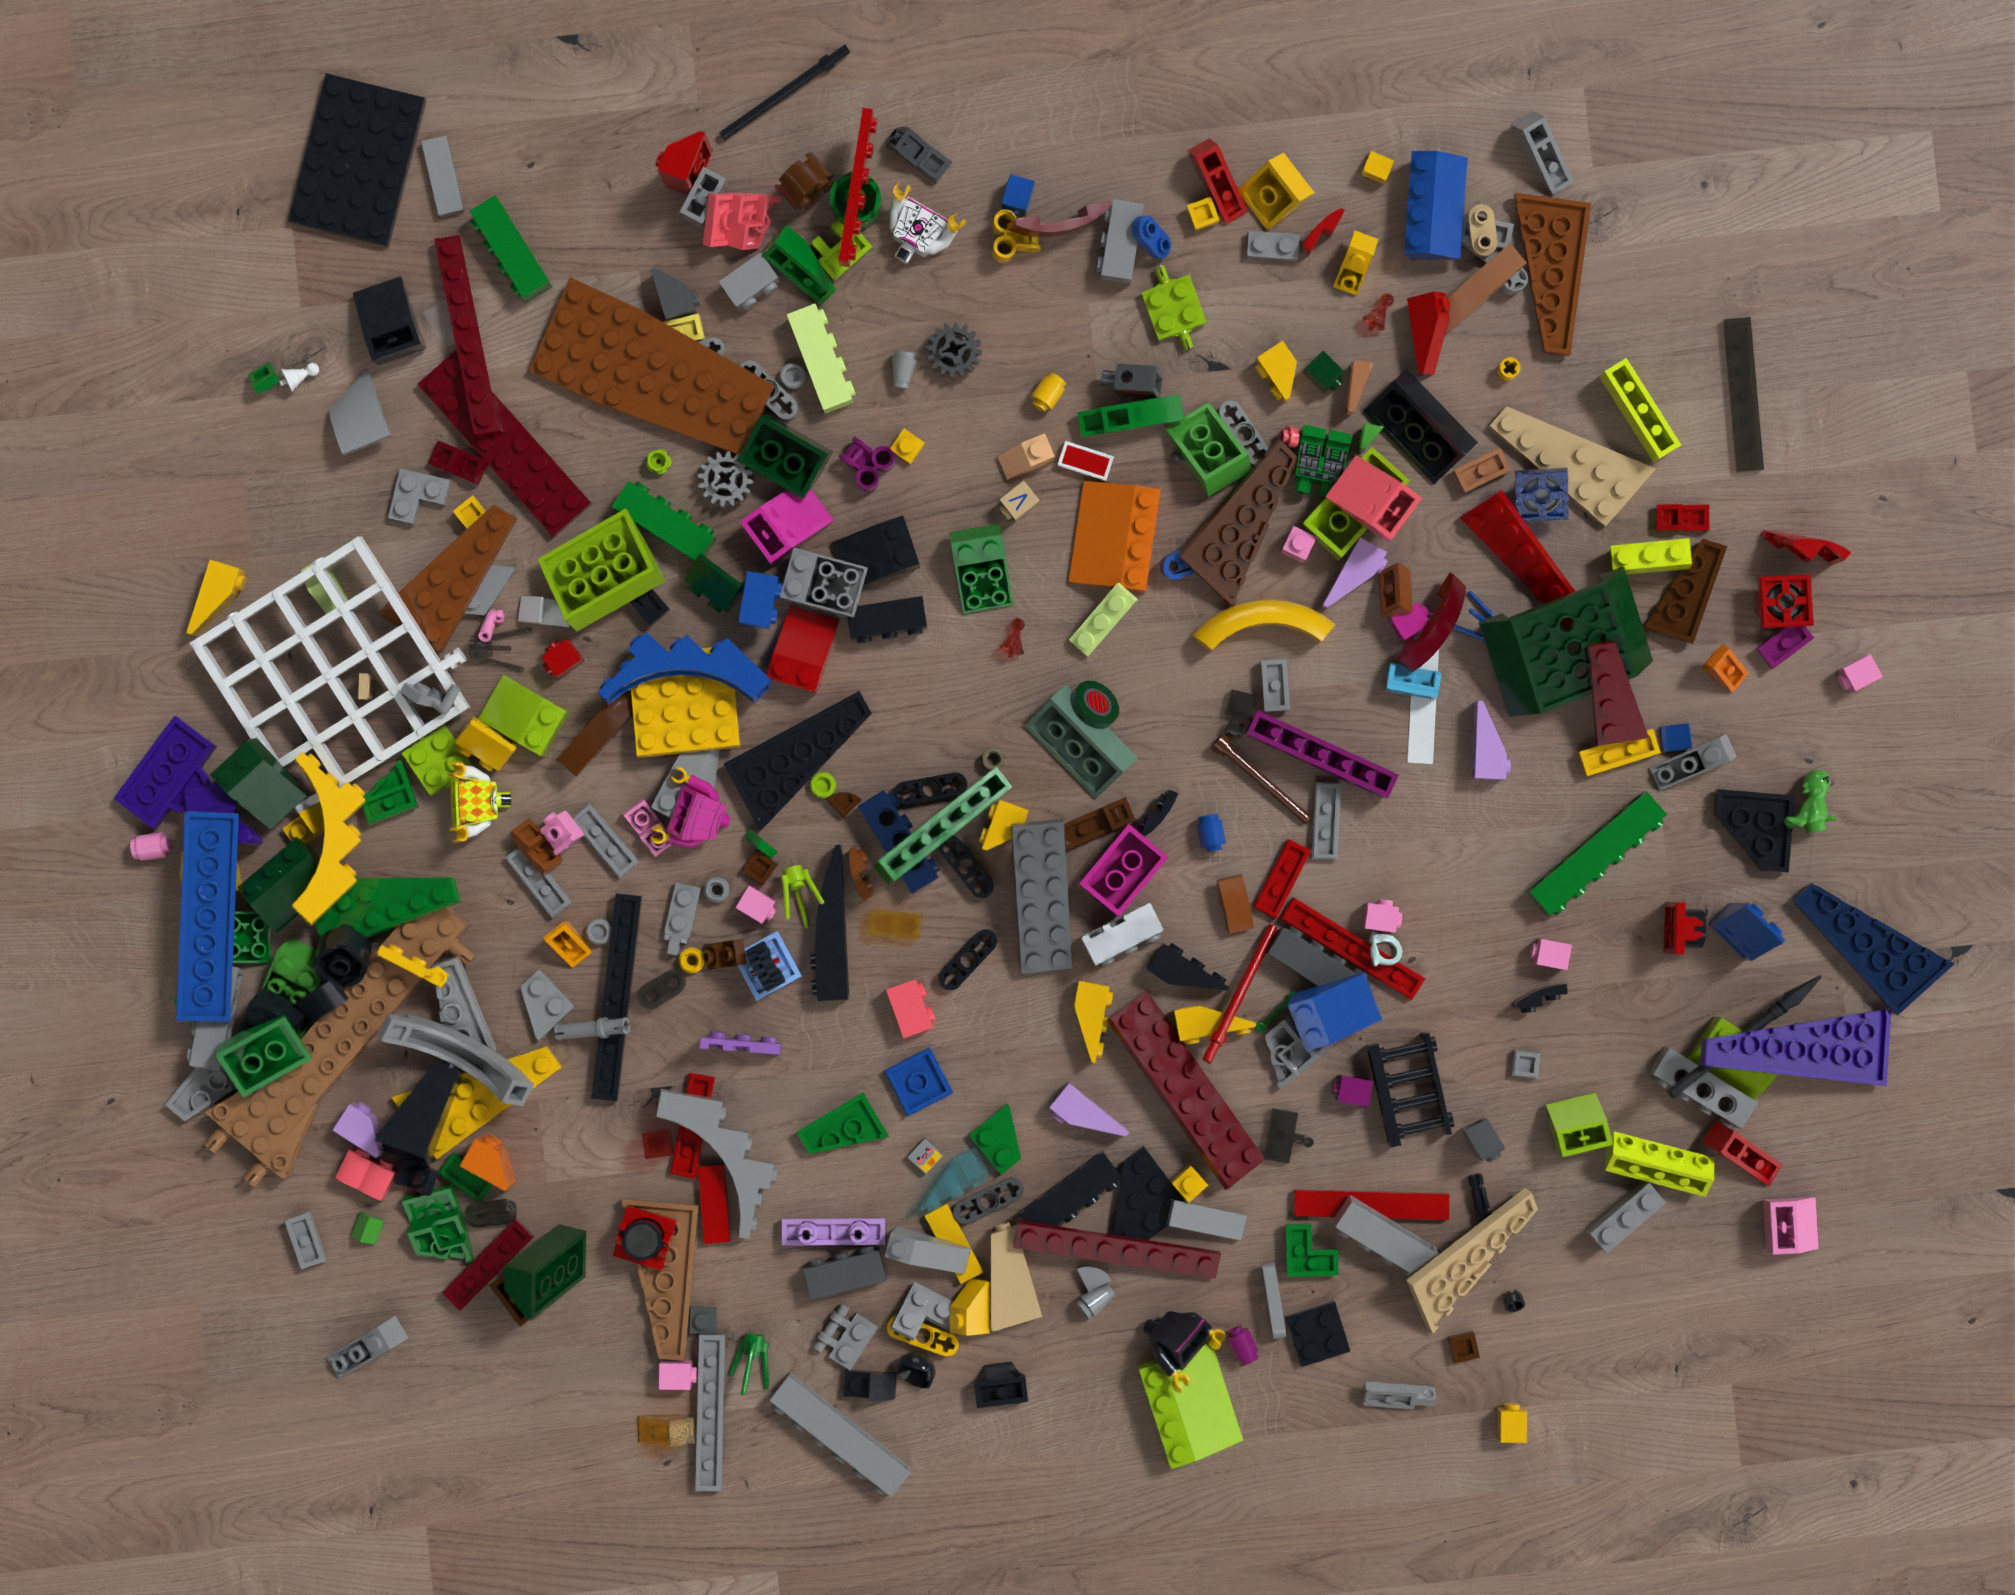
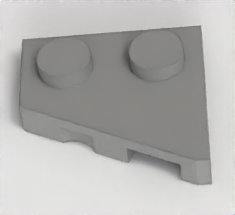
(490, 589)
(544, 1003)

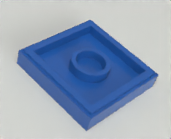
(918, 1081)

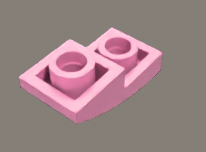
(642, 820)

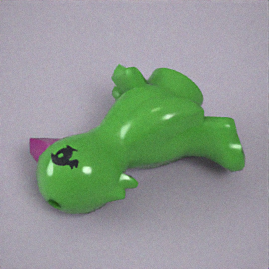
(1813, 811)

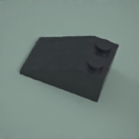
(881, 548)

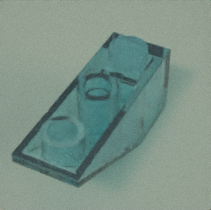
(959, 1174)

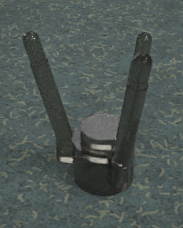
(482, 650)

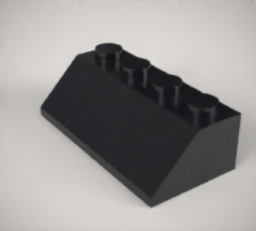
(1420, 426)

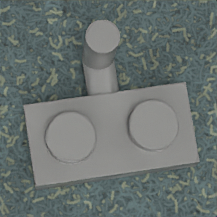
(432, 697)

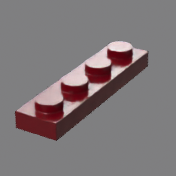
(488, 1264)

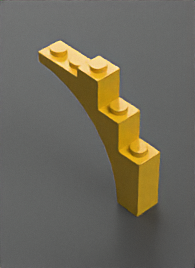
(337, 805)

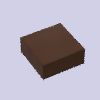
(760, 867)
(1463, 1347)

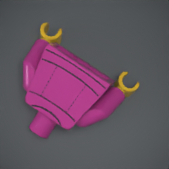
(695, 815)

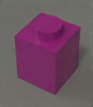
(1352, 1090)

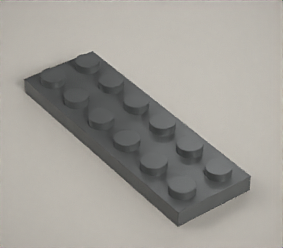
(1041, 896)

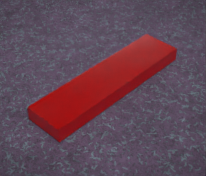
(689, 1143)

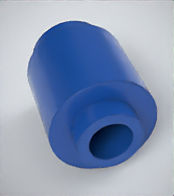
(1211, 832)

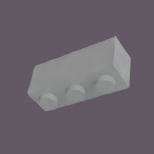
(1119, 242)
(1625, 1216)

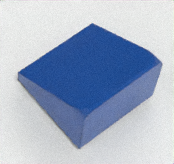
(1676, 737)

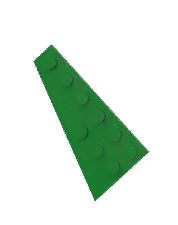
(385, 903)

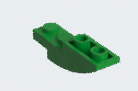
(1130, 416)

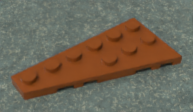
(1554, 252)
(451, 580)

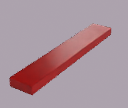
(1350, 948)
(1390, 1204)

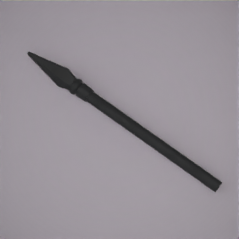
(1790, 999)

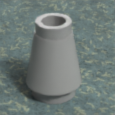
(903, 367)
(1095, 1300)

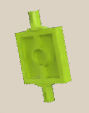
(1174, 307)
(431, 759)

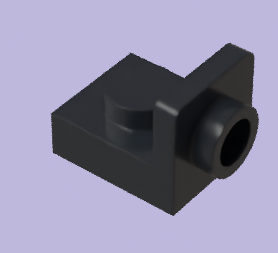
(908, 145)
(416, 1176)

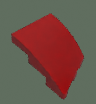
(1807, 547)

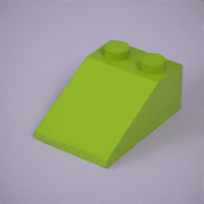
(523, 716)

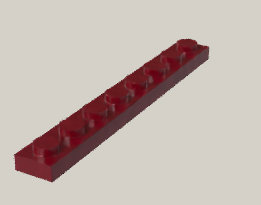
(467, 336)
(1116, 1249)

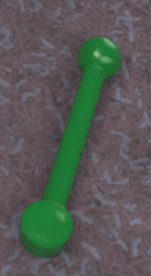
(1261, 1026)

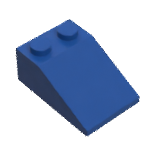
(1333, 1011)

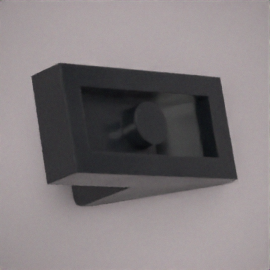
(870, 1385)

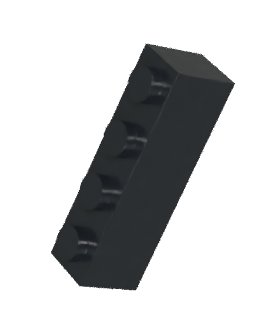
(1073, 1192)

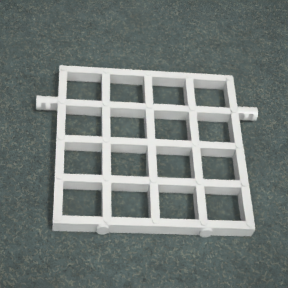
(330, 674)

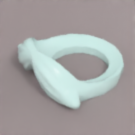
(1374, 953)

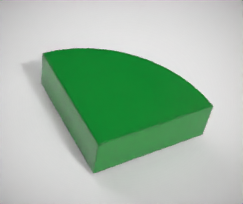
(760, 844)

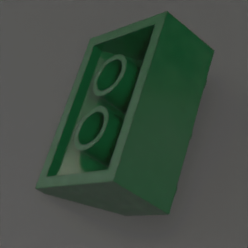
(784, 455)
(280, 883)

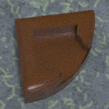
(844, 802)

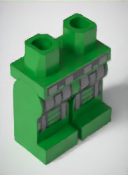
(1320, 469)

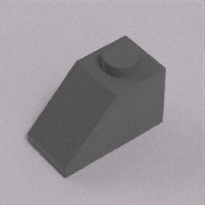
(674, 296)

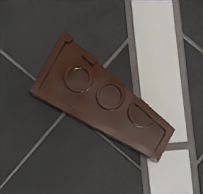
(1686, 600)

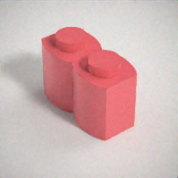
(367, 1173)

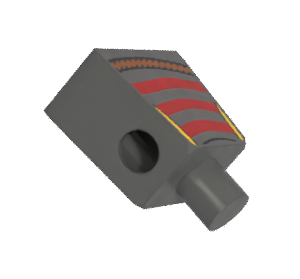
(1145, 380)

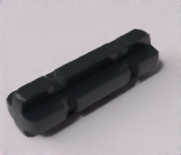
(1479, 1196)

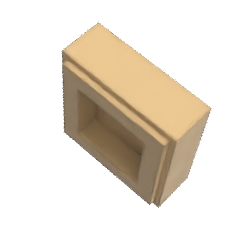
(366, 687)

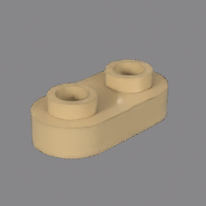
(1482, 229)

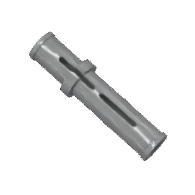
(601, 1028)

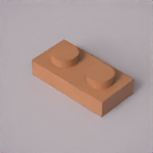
(1481, 470)

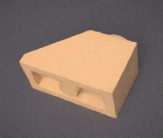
(1026, 456)

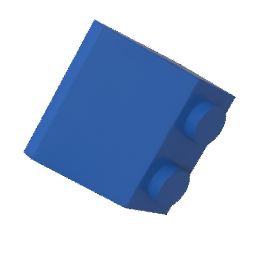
(759, 600)

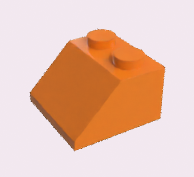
(490, 1161)

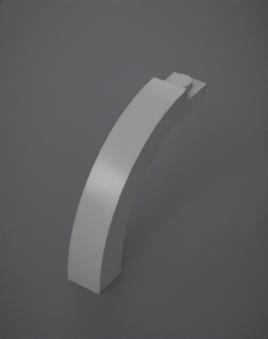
(462, 1051)

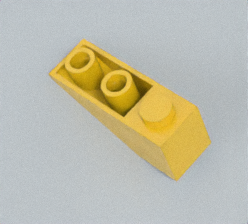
(1090, 1009)
(1200, 1021)

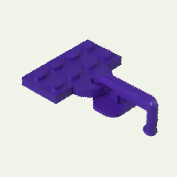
(174, 779)

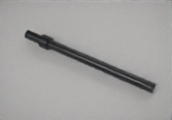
(825, 63)

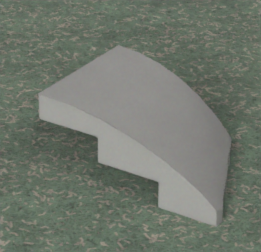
(359, 416)
(1288, 1051)

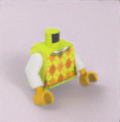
(473, 801)

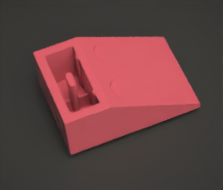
(1373, 498)

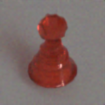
(1377, 316)
(1013, 643)

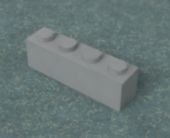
(211, 1033)
(1383, 1236)

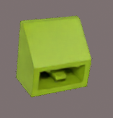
(1578, 1125)

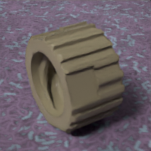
(997, 752)

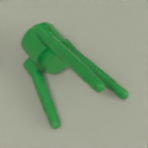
(753, 1345)

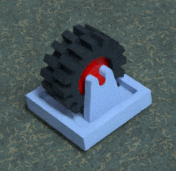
(768, 966)

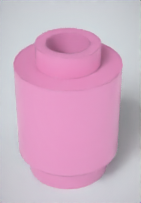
(150, 846)

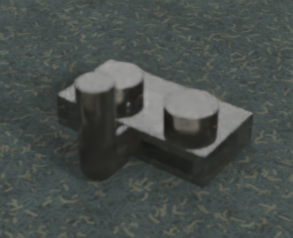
(1282, 1136)

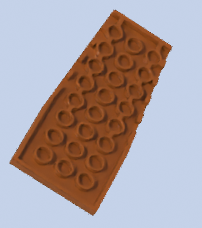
(648, 369)

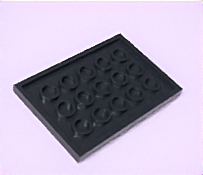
(357, 160)

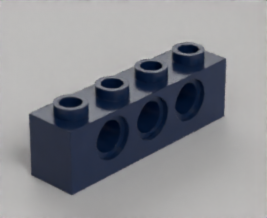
(871, 811)

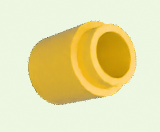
(1048, 392)

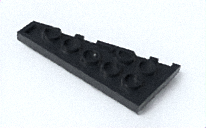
(783, 764)

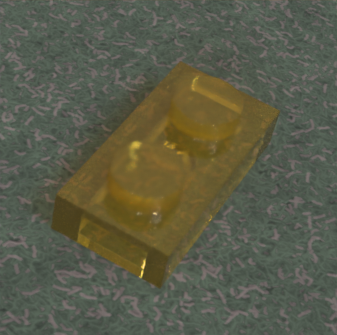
(895, 924)

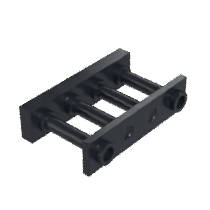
(1390, 1106)

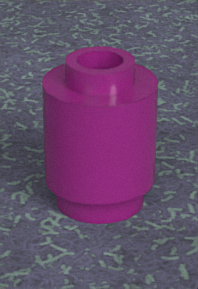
(1242, 1345)

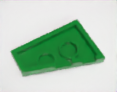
(843, 1126)

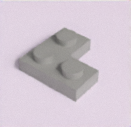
(413, 488)
(920, 1305)

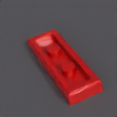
(1282, 878)
(714, 1204)

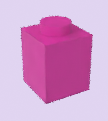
(1411, 623)

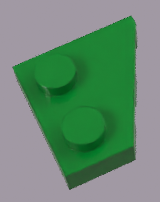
(390, 796)
(998, 1139)

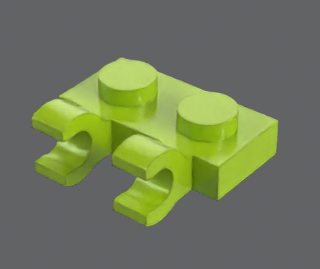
(830, 257)

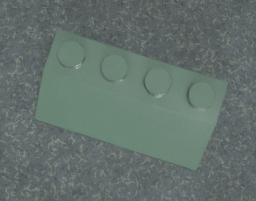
(1087, 752)

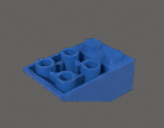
(1747, 930)

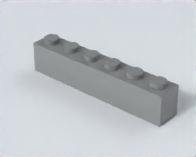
(840, 1434)

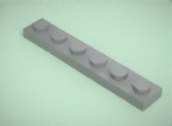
(710, 1412)

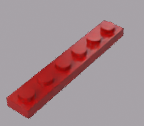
(860, 176)

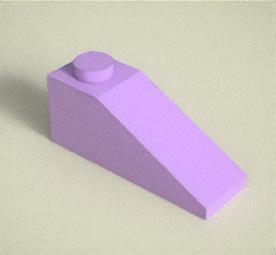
(1360, 566)
(1488, 752)
(1080, 1111)

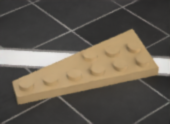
(1597, 476)

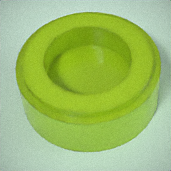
(823, 785)

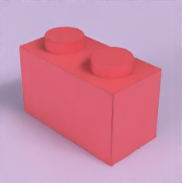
(910, 1007)

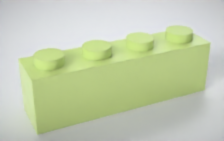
(820, 358)

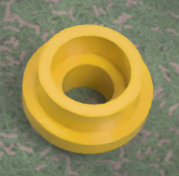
(684, 963)

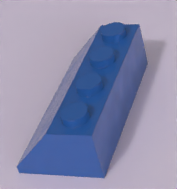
(1435, 206)

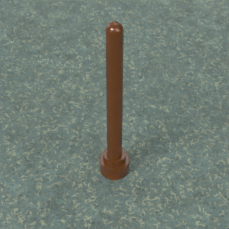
(1224, 747)

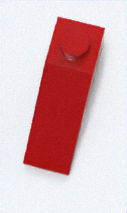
(1217, 180)
(1429, 324)
(1742, 1153)

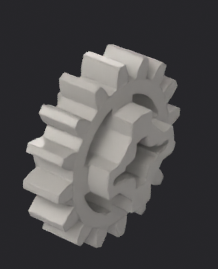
(716, 487)

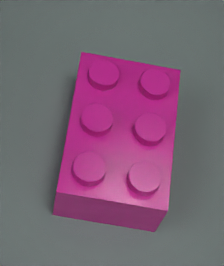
(1123, 870)

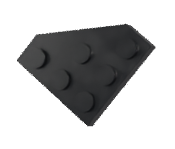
(1758, 825)
(1143, 1197)

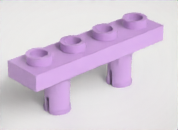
(833, 1231)

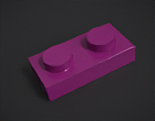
(1784, 645)

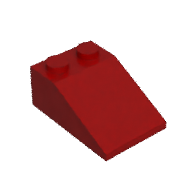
(802, 649)

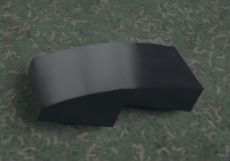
(1153, 819)
(322, 999)
(1533, 999)

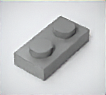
(1272, 246)
(1275, 685)
(306, 1240)

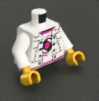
(919, 227)

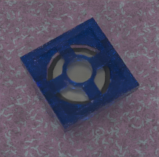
(1541, 492)

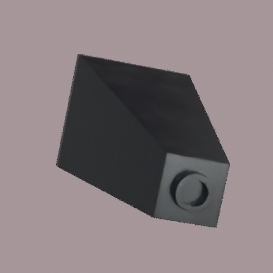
(421, 1117)

